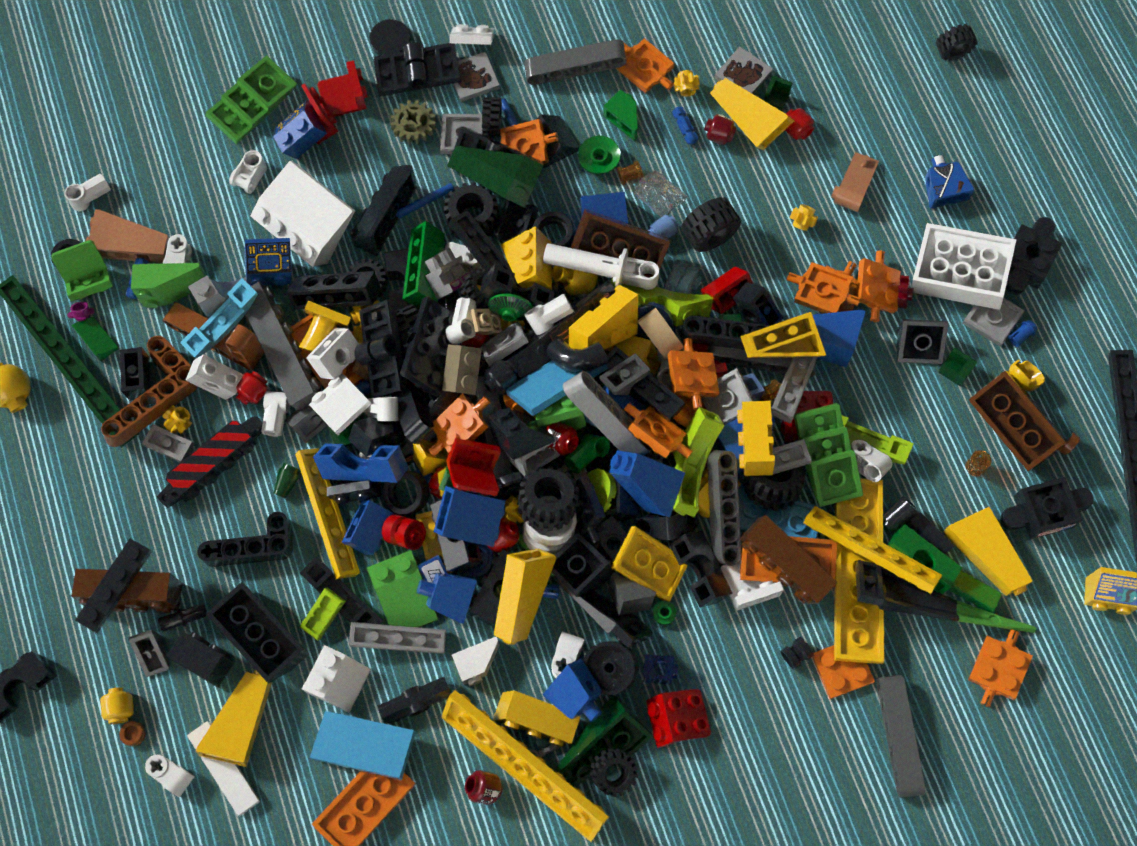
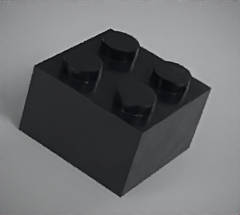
(204, 661)

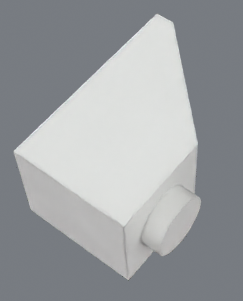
(476, 661)

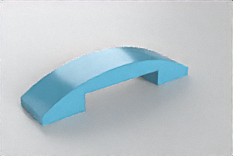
(222, 321)

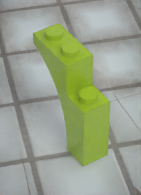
(679, 304)
(700, 438)

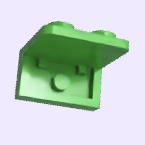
(82, 270)
(561, 411)

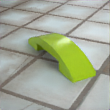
(894, 447)

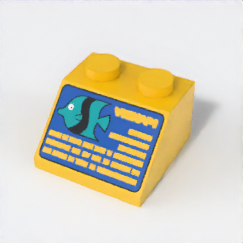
(1111, 590)

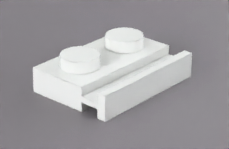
(463, 35)

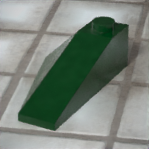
(503, 173)
(612, 729)

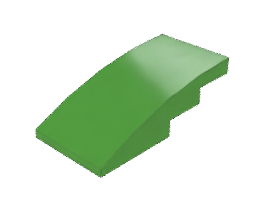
(251, 99)
(833, 463)

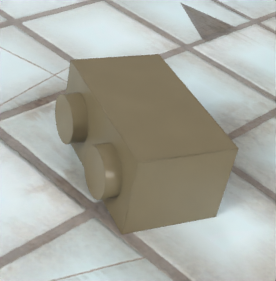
(461, 369)

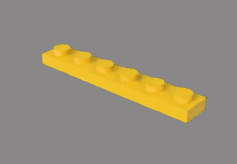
(327, 516)
(872, 549)

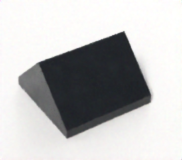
(565, 146)
(921, 341)

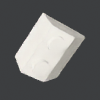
(339, 403)
(336, 679)

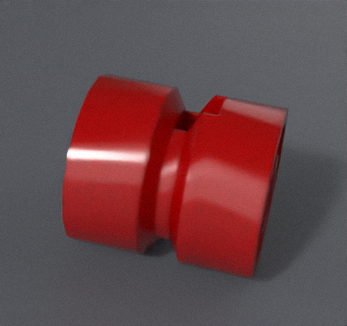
(403, 532)

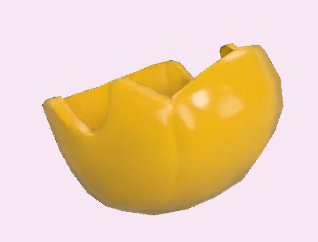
(1027, 375)

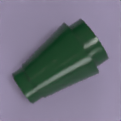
(286, 479)

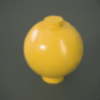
(575, 281)
(14, 387)

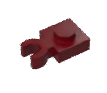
(905, 292)

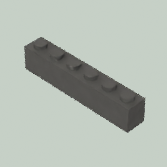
(281, 348)

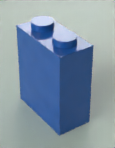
(469, 516)

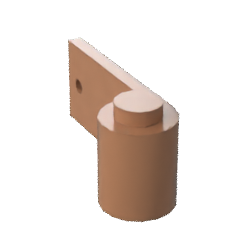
(855, 182)

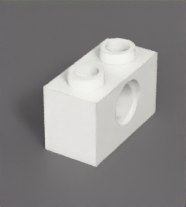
(333, 353)
(214, 377)

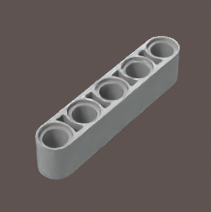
(604, 413)

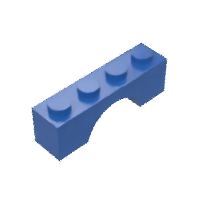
(338, 463)

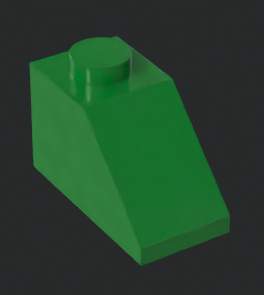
(622, 113)

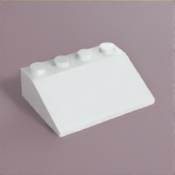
(305, 212)
(963, 266)

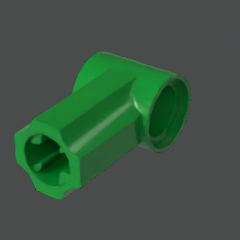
(589, 448)

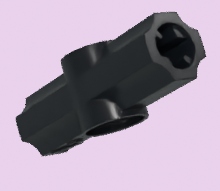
(414, 701)

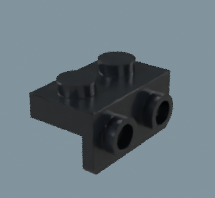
(515, 220)
(349, 491)

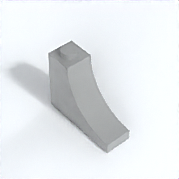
(211, 293)

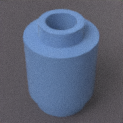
(665, 226)

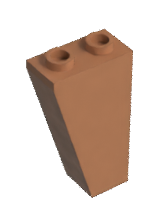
(126, 240)

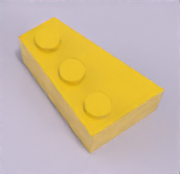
(526, 258)
(608, 323)
(785, 339)
(756, 438)
(535, 717)

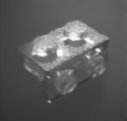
(659, 193)

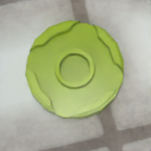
(604, 486)

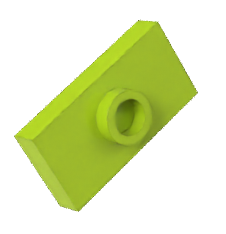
(322, 614)

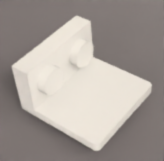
(749, 592)

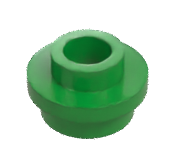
(664, 620)

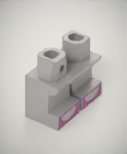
(445, 273)

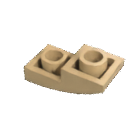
(486, 322)
(660, 333)

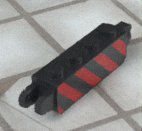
(210, 461)

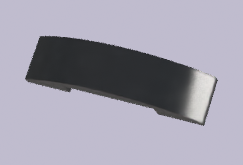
(354, 608)

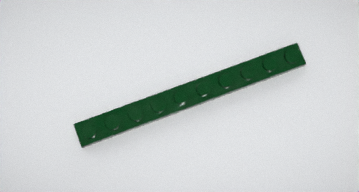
(59, 351)

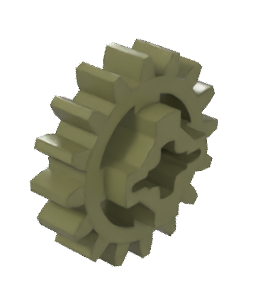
(413, 120)

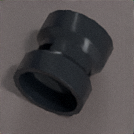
(796, 653)

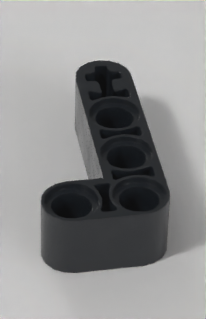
(246, 545)

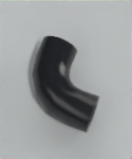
(576, 359)

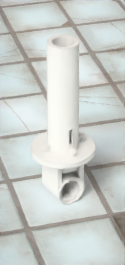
(622, 270)

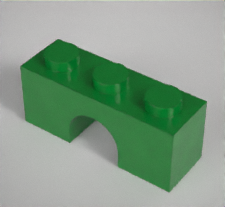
(919, 549)

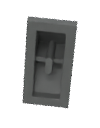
(629, 595)
(150, 652)

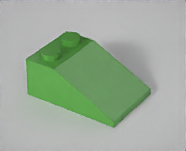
(164, 283)
(396, 588)

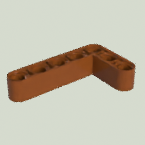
(238, 346)
(155, 395)

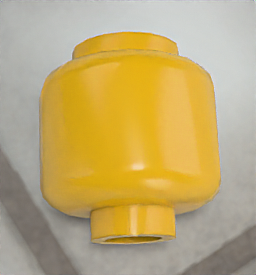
(116, 706)

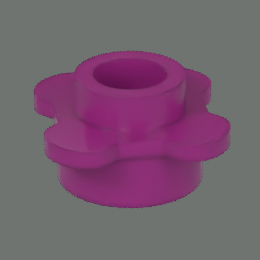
(80, 311)

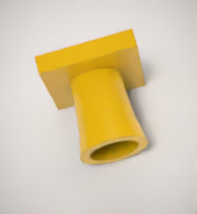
(322, 324)

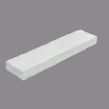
(227, 777)

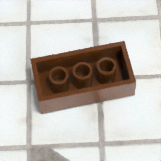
(610, 236)
(1018, 421)
(787, 560)
(147, 591)

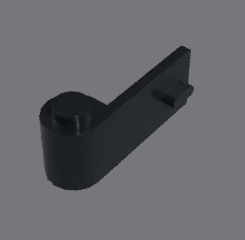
(905, 513)

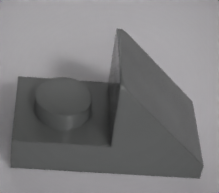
(624, 375)

